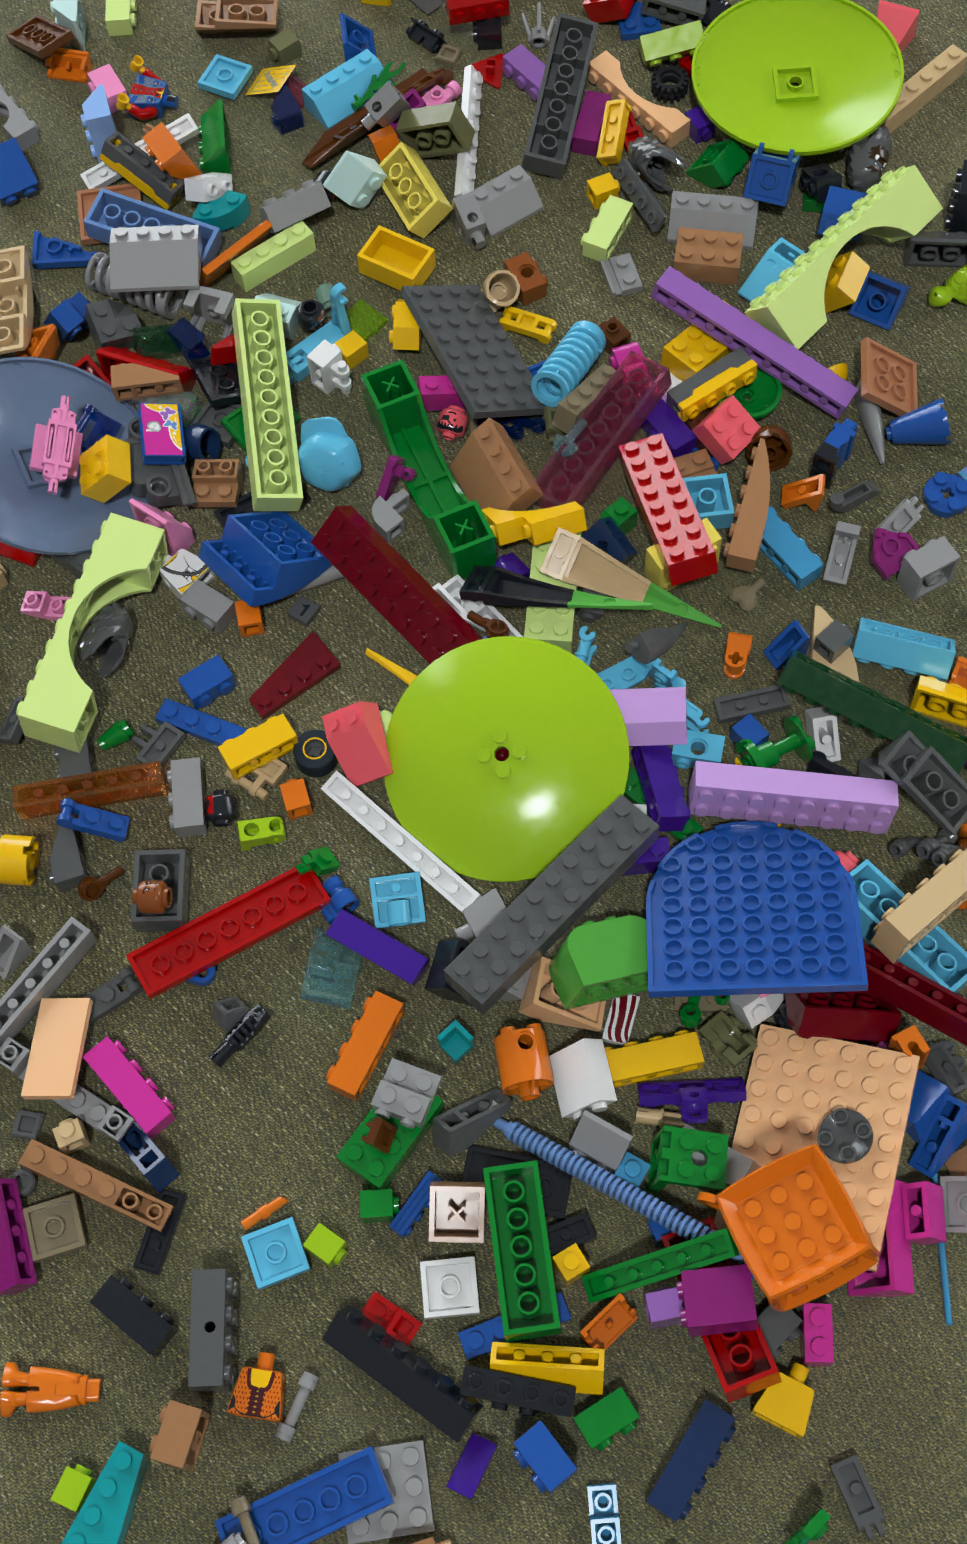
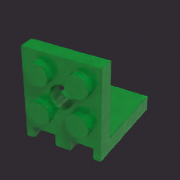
(673, 1162)

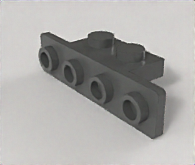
(640, 195)

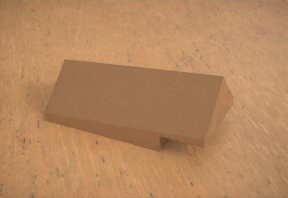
(236, 16)

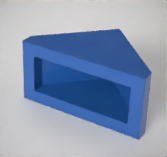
(791, 639)

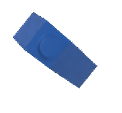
(942, 1136)

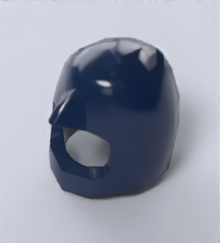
(201, 440)

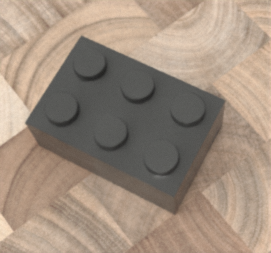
(172, 868)

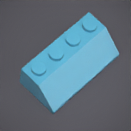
(332, 94)
(904, 649)

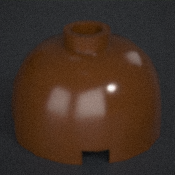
(778, 446)

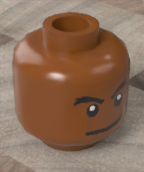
(152, 897)

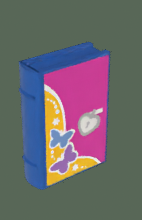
(162, 434)

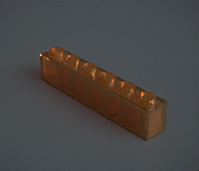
(90, 789)

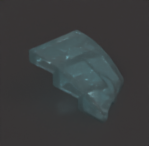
(330, 972)

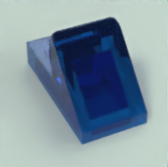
(188, 340)

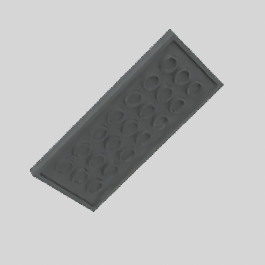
(473, 350)

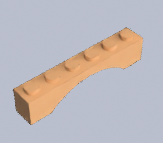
(664, 122)

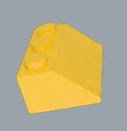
(940, 700)

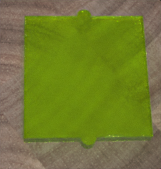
(365, 319)

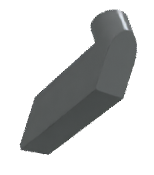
(854, 496)

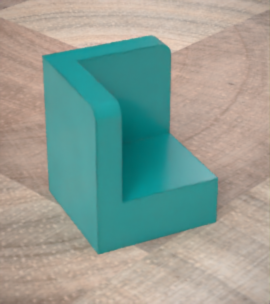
(455, 1041)

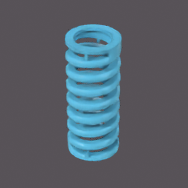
(568, 363)

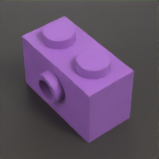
(663, 1307)

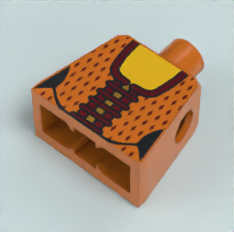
(259, 1391)

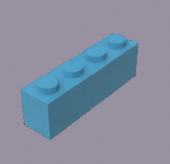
(789, 552)

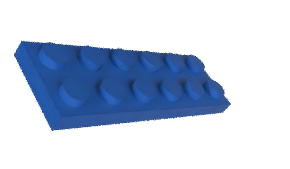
(318, 1503)

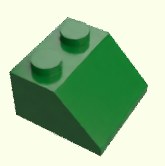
(718, 163)

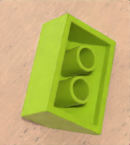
(670, 43)

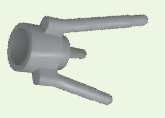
(538, 36)

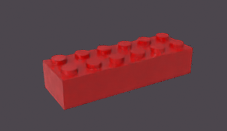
(739, 1358)

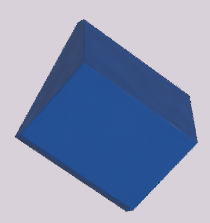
(355, 37)
(925, 1101)

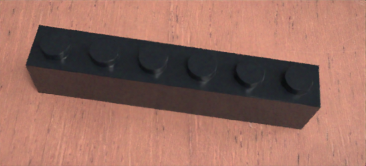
(402, 1372)

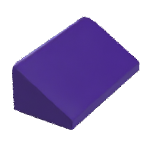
(472, 1466)

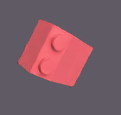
(359, 742)

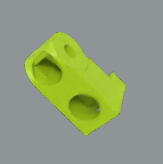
(260, 832)

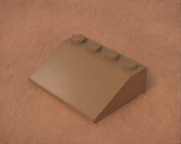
(494, 470)

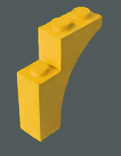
(535, 525)

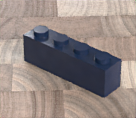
(690, 1460)

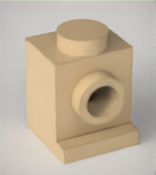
(71, 1135)

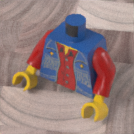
(148, 94)

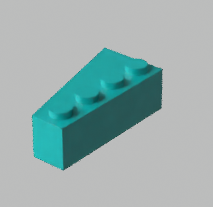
(112, 1499)

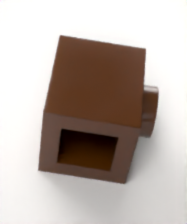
(615, 334)

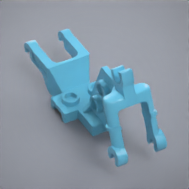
(631, 672)

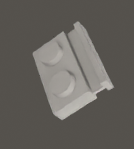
(621, 275)

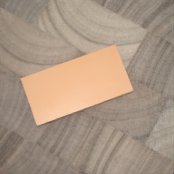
(57, 1048)

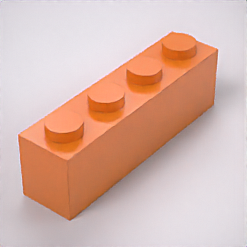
(365, 1046)

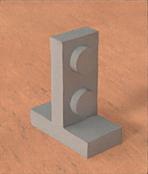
(841, 553)

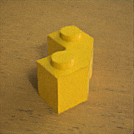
(406, 331)

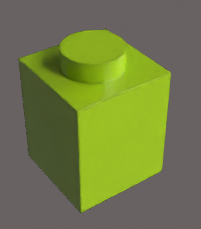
(326, 1246)
(74, 1487)

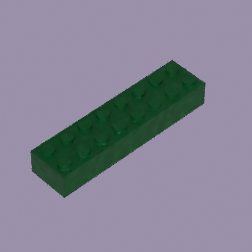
(869, 708)

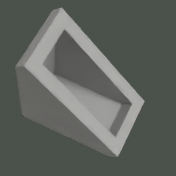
(12, 951)

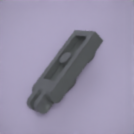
(858, 1496)

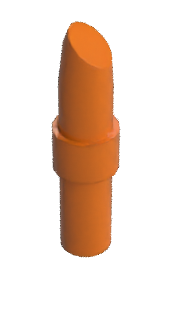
(263, 1212)

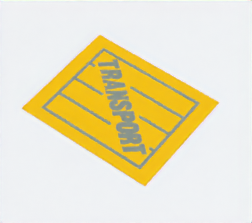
(270, 80)

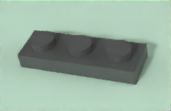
(755, 702)

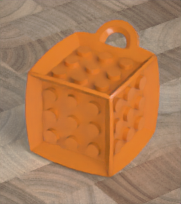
(795, 1228)

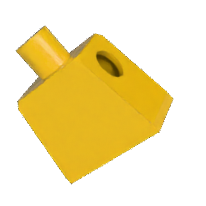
(787, 1403)

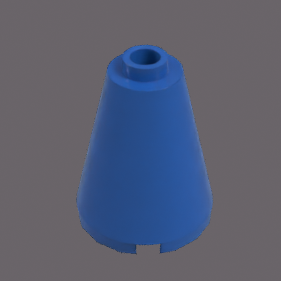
(921, 426)

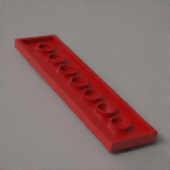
(227, 930)

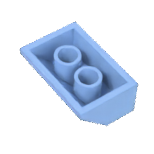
(98, 119)

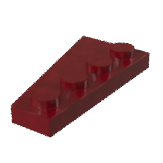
(297, 674)

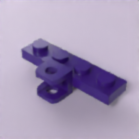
(691, 1095)

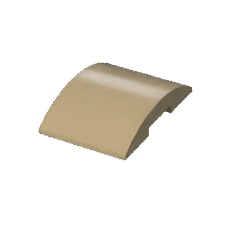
(15, 300)

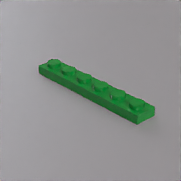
(660, 1265)

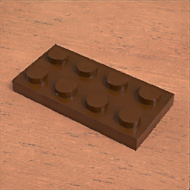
(40, 36)

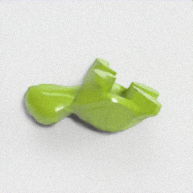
(954, 287)

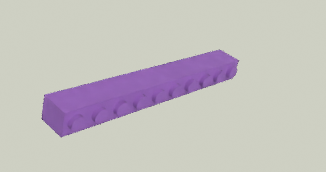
(764, 347)

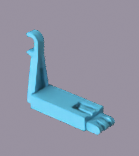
(332, 332)

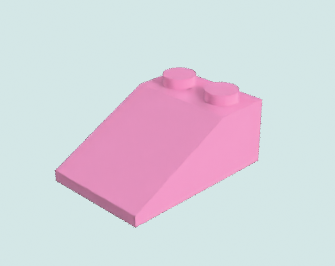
(177, 534)

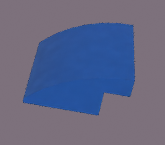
(264, 556)

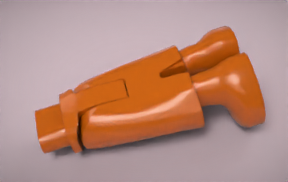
(49, 1389)

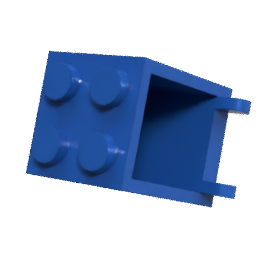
(772, 176)

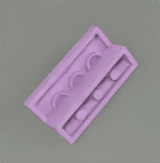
(654, 715)

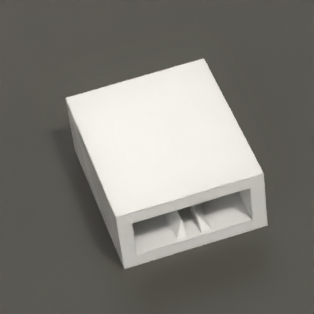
(582, 1078)

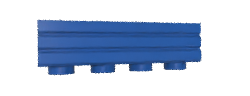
(414, 1207)

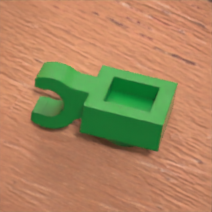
(318, 860)

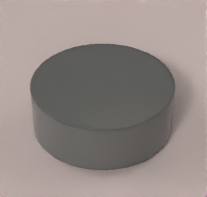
(26, 1182)

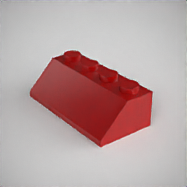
(114, 356)

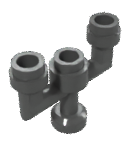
(937, 849)

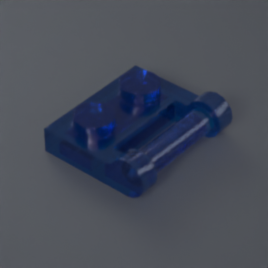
(103, 426)

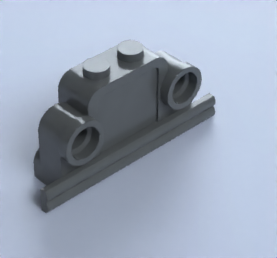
(158, 483)

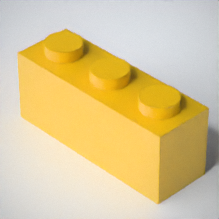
(258, 746)

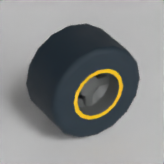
(314, 744)

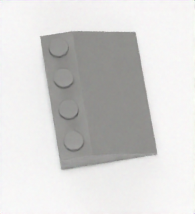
(155, 258)

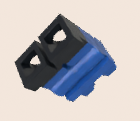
(834, 451)

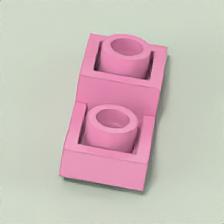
(43, 605)

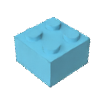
(712, 498)

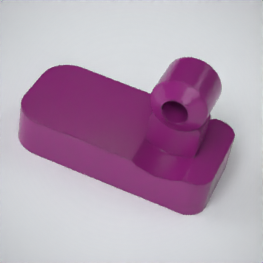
(391, 474)

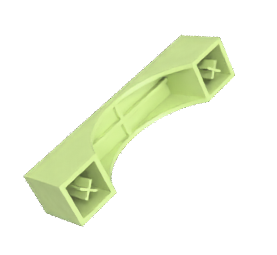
(890, 211)
(122, 563)

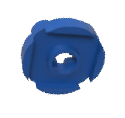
(934, 495)

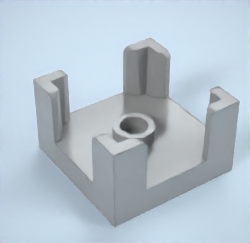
(210, 306)

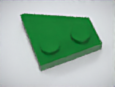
(812, 1528)

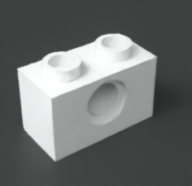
(207, 186)

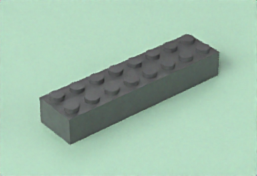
(559, 96)

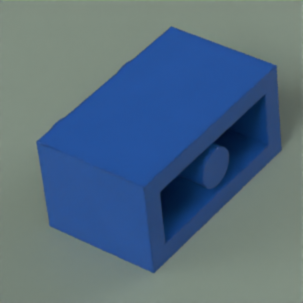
(207, 682)

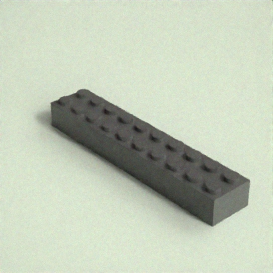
(551, 904)

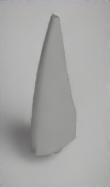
(872, 421)

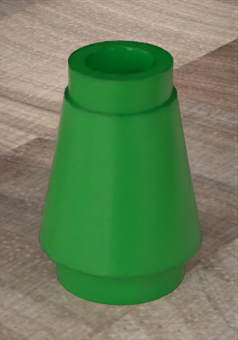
(115, 735)

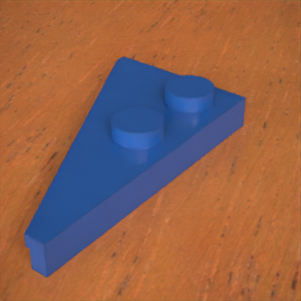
(57, 253)

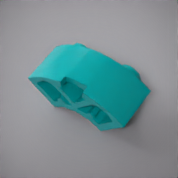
(224, 212)

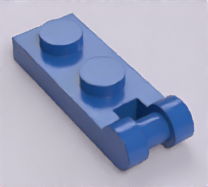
(93, 820)

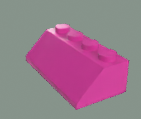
(895, 1263)

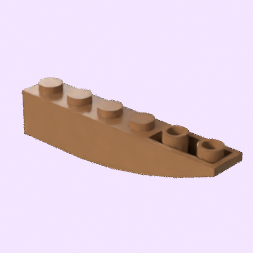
(751, 514)
(95, 1185)

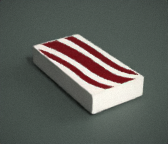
(621, 1019)

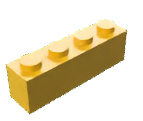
(655, 1058)
(555, 1364)

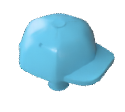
(327, 454)

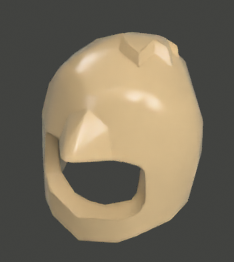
(501, 289)

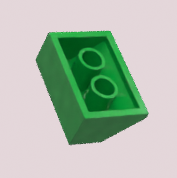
(215, 140)

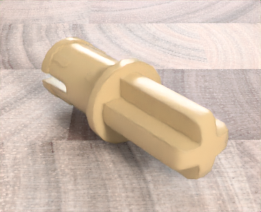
(658, 1117)

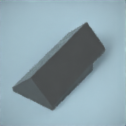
(927, 780)

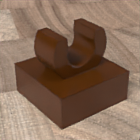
(380, 1135)

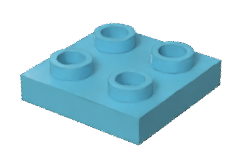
(397, 900)

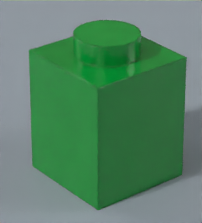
(378, 1205)

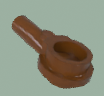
(493, 627)
(92, 888)

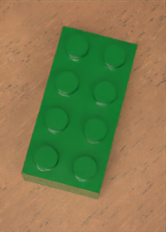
(380, 1168)

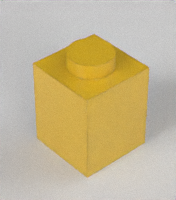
(600, 188)
(353, 349)
(571, 1264)

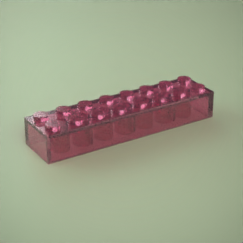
(610, 422)

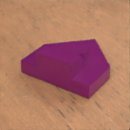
(889, 550)

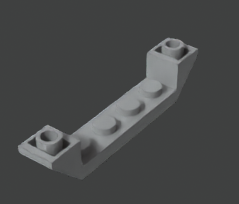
(85, 1105)

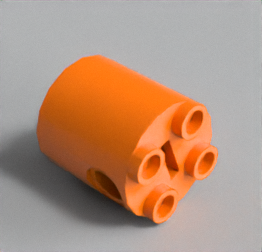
(523, 1061)

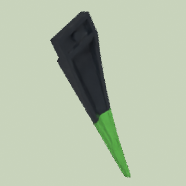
(508, 588)

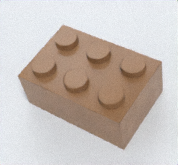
(708, 255)

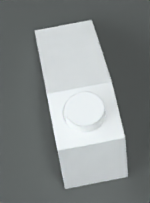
(753, 1009)

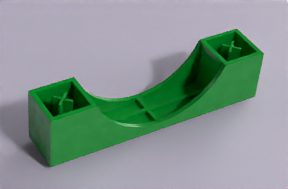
(450, 517)

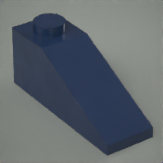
(148, 1157)

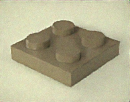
(55, 1228)

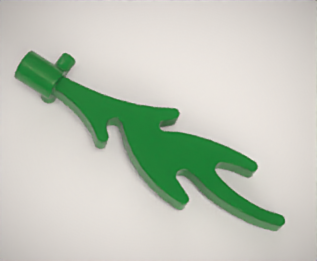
(376, 84)

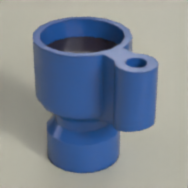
(340, 899)

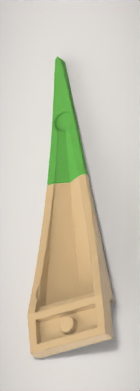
(588, 567)

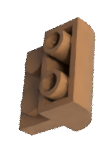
(217, 482)

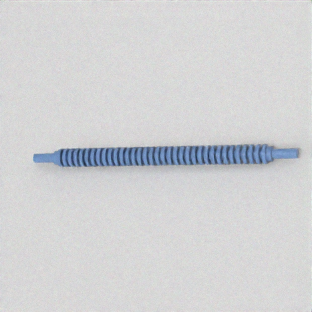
(604, 1181)

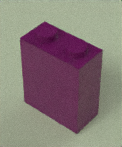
(717, 1300)

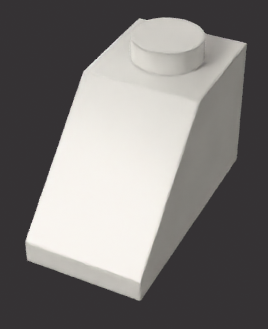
(824, 731)

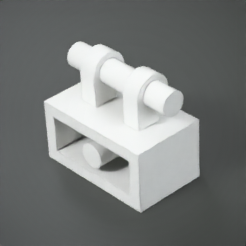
(328, 368)

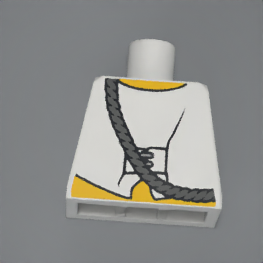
(183, 570)

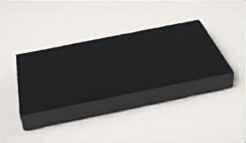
(554, 1181)

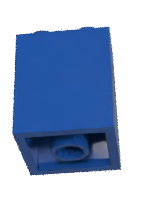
(15, 174)

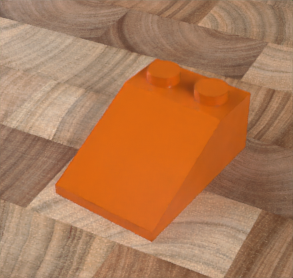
(169, 153)

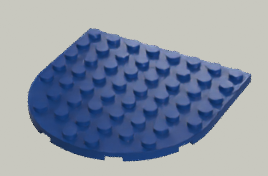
(753, 916)

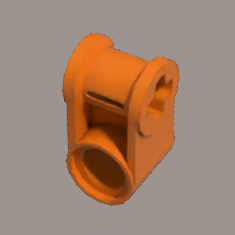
(736, 654)

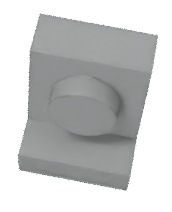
(387, 515)

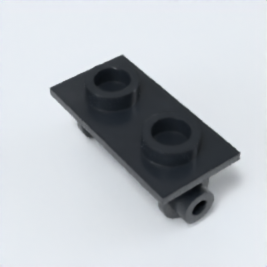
(421, 30)

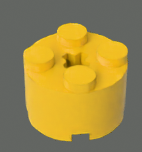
(17, 859)

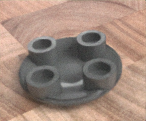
(845, 1136)

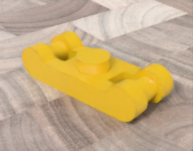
(528, 323)

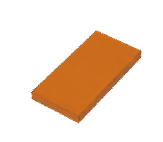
(222, 263)

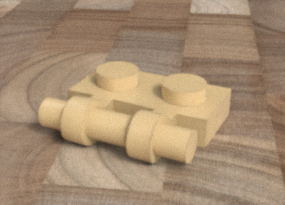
(269, 773)

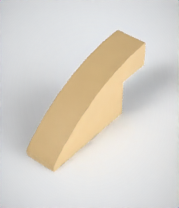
(845, 662)

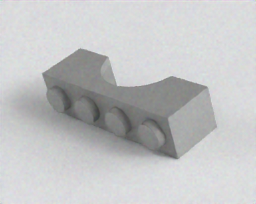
(18, 123)

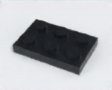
(217, 382)

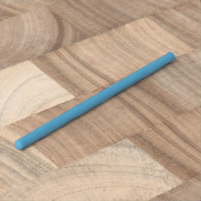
(944, 1274)

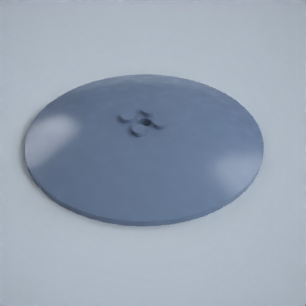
(29, 514)

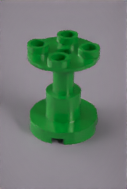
(769, 754)

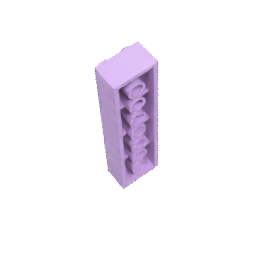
(792, 797)

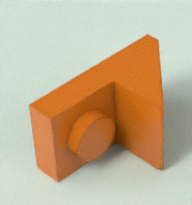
(805, 491)

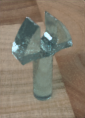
(569, 439)

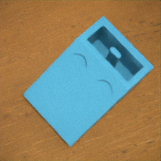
(776, 259)

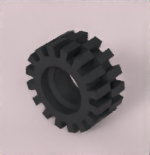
(669, 92)

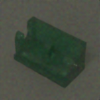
(153, 340)

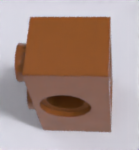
(532, 283)

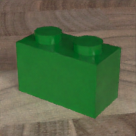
(607, 1419)

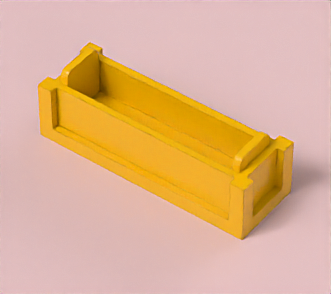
(613, 131)

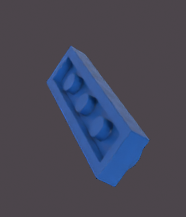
(197, 723)
(478, 1339)

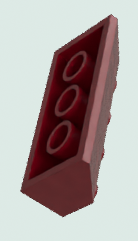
(842, 1016)

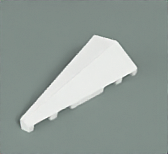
(450, 593)

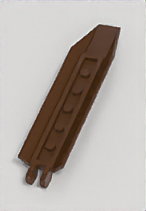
(352, 128)

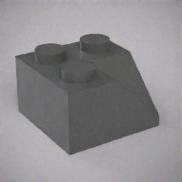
(111, 323)

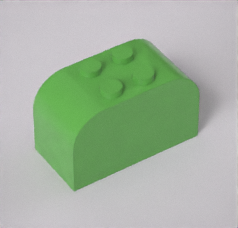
(601, 961)

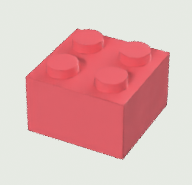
(726, 430)

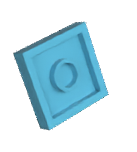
(225, 77)
(275, 1253)

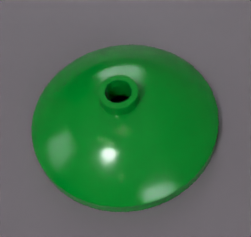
(763, 395)

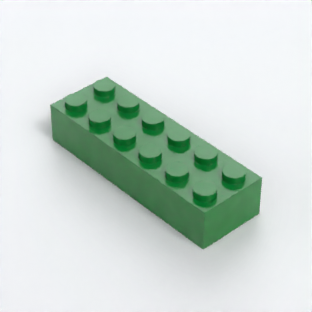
(522, 1251)

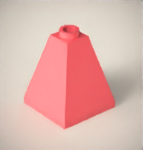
(899, 20)

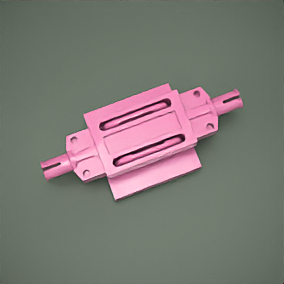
(57, 447)

